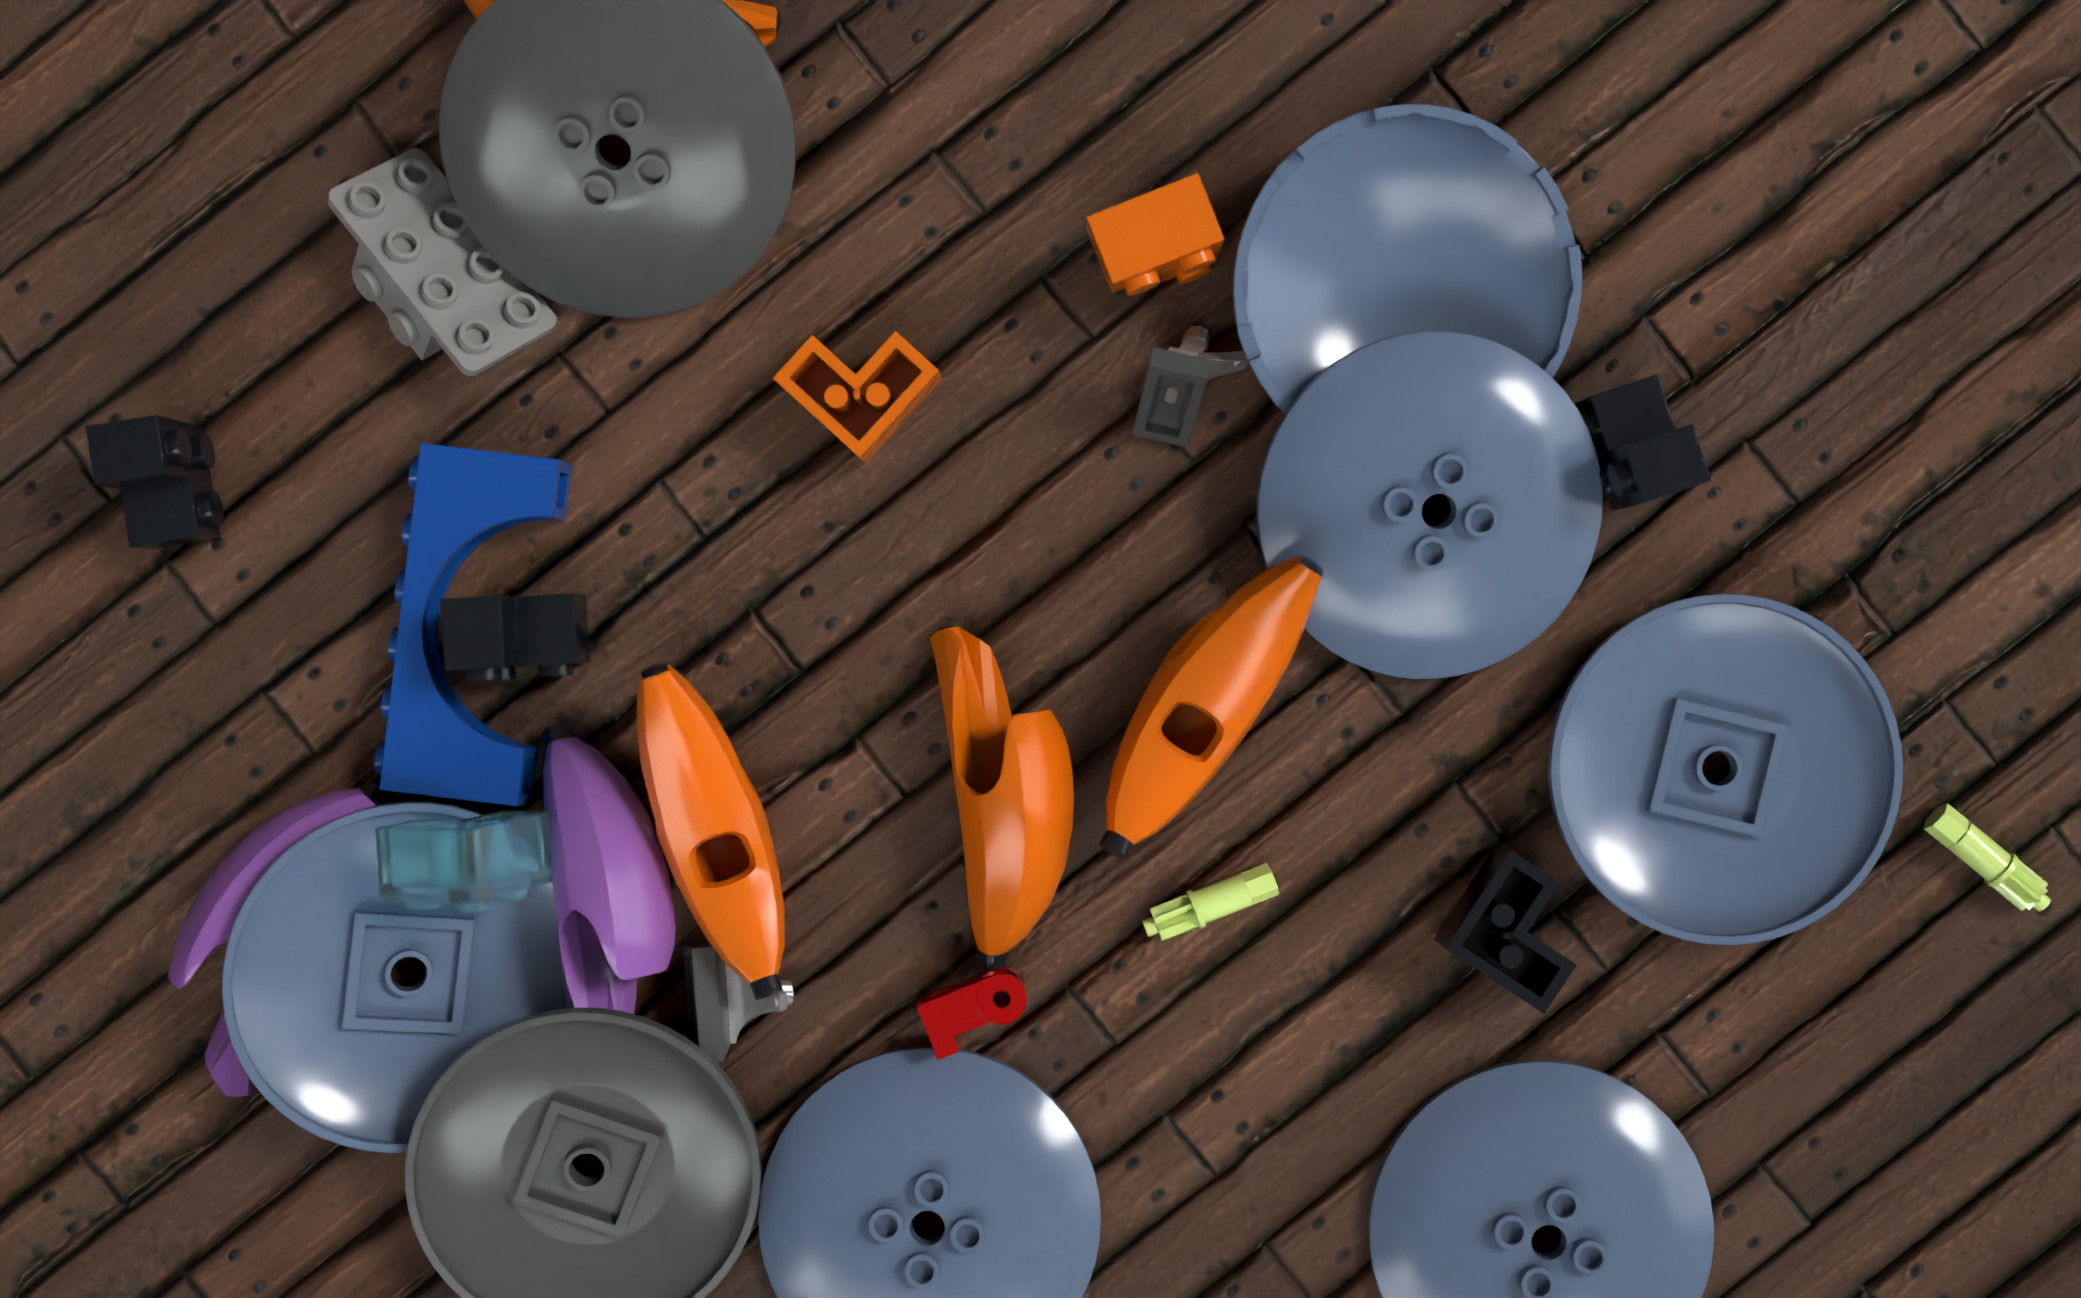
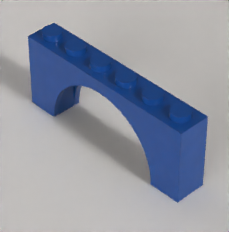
(430, 734)

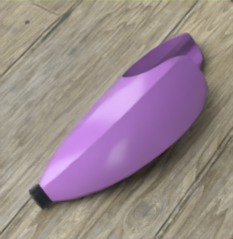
(606, 877)
(224, 892)

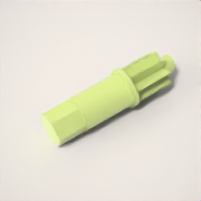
(1988, 859)
(1211, 902)

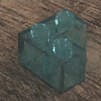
(464, 860)

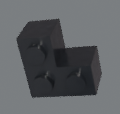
(1638, 444)
(161, 479)
(506, 632)
(1493, 925)

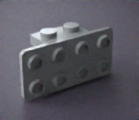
(432, 269)

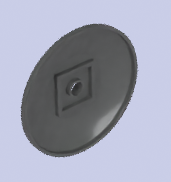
(703, 133)
(498, 1180)

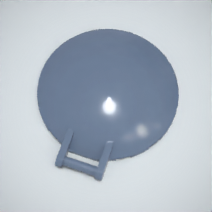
(1403, 230)

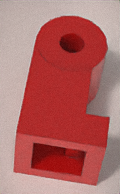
(968, 1004)

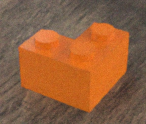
(1157, 234)
(862, 406)

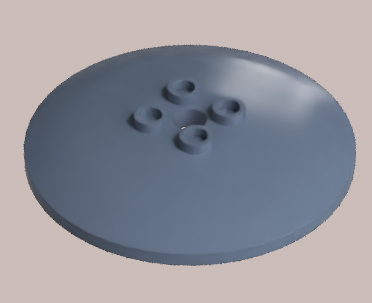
(1416, 423)
(1805, 786)
(316, 993)
(941, 1139)
(1532, 1151)

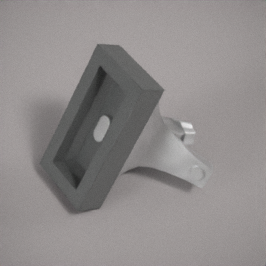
(1177, 384)
(720, 999)

